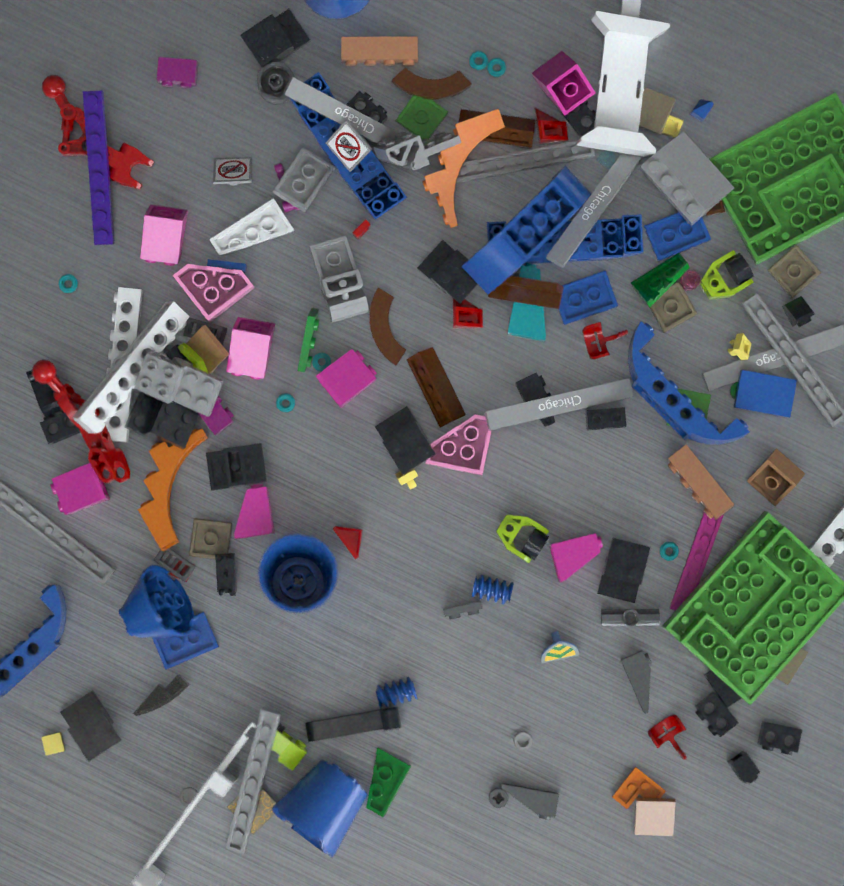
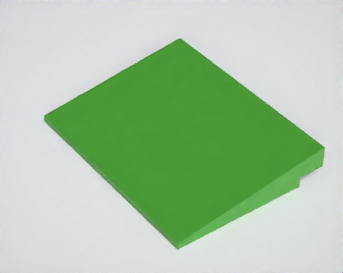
(787, 179)
(757, 607)

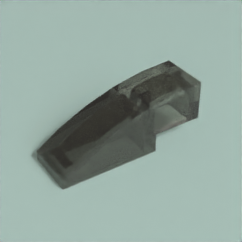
(161, 696)

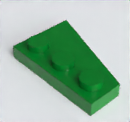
(659, 279)
(308, 340)
(386, 781)

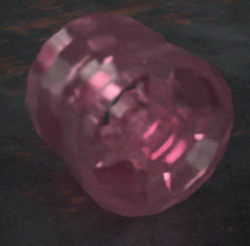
(687, 283)

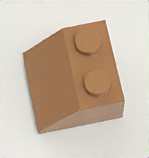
(776, 477)

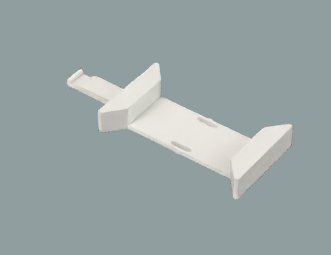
(624, 65)
(220, 783)

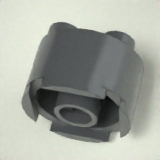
(272, 73)

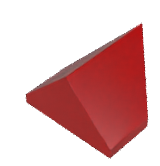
(550, 128)
(467, 315)
(351, 539)

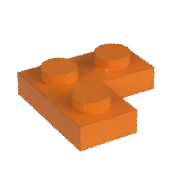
(637, 784)

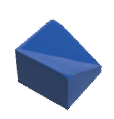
(702, 109)

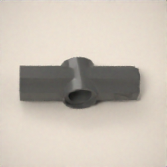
(643, 617)

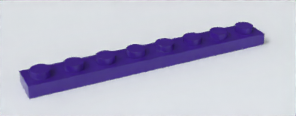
(98, 167)

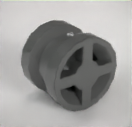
(498, 794)

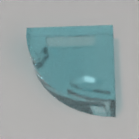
(607, 159)

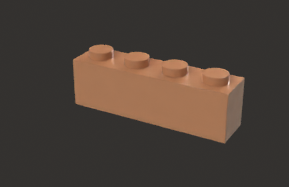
(379, 50)
(700, 482)

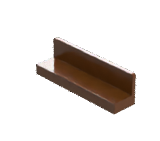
(517, 130)
(529, 292)
(436, 387)

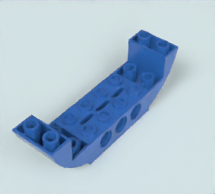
(369, 178)
(527, 230)
(605, 240)
(646, 375)
(45, 637)

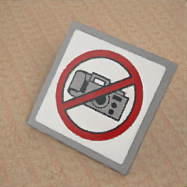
(348, 145)
(232, 170)

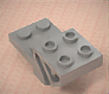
(412, 152)
(339, 279)
(178, 382)

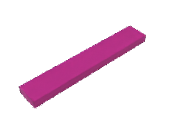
(696, 559)

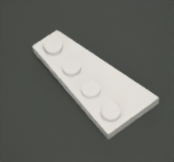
(258, 226)

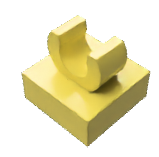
(741, 347)
(407, 478)

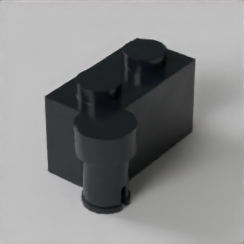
(44, 396)

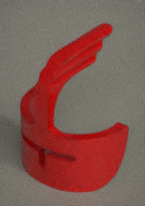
(589, 336)
(668, 723)

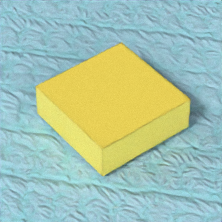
(672, 127)
(53, 743)

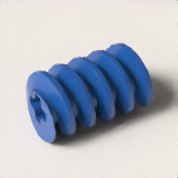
(492, 589)
(395, 692)

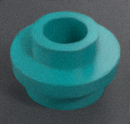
(478, 54)
(496, 61)
(68, 277)
(321, 356)
(285, 396)
(673, 546)

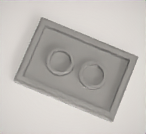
(303, 179)

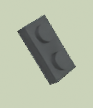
(471, 608)

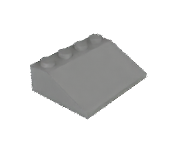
(686, 178)

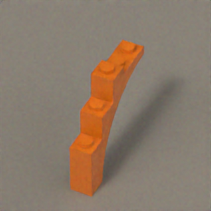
(444, 181)
(157, 512)

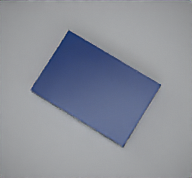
(675, 235)
(586, 298)
(765, 393)
(183, 648)

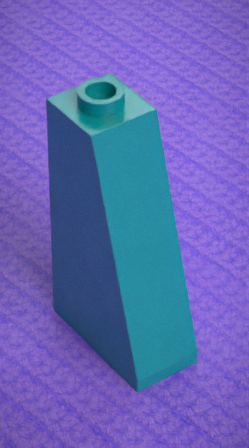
(527, 319)

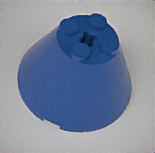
(157, 606)

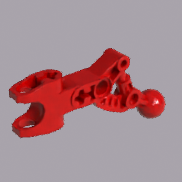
(119, 161)
(102, 450)

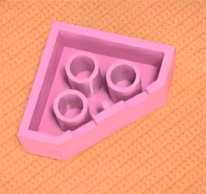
(213, 288)
(463, 447)

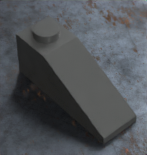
(638, 673)
(539, 801)

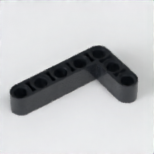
(353, 724)

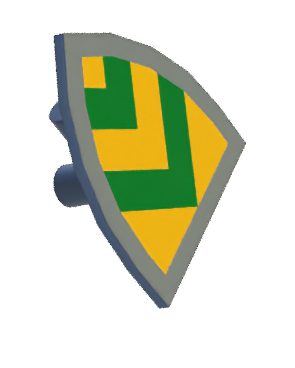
(559, 650)

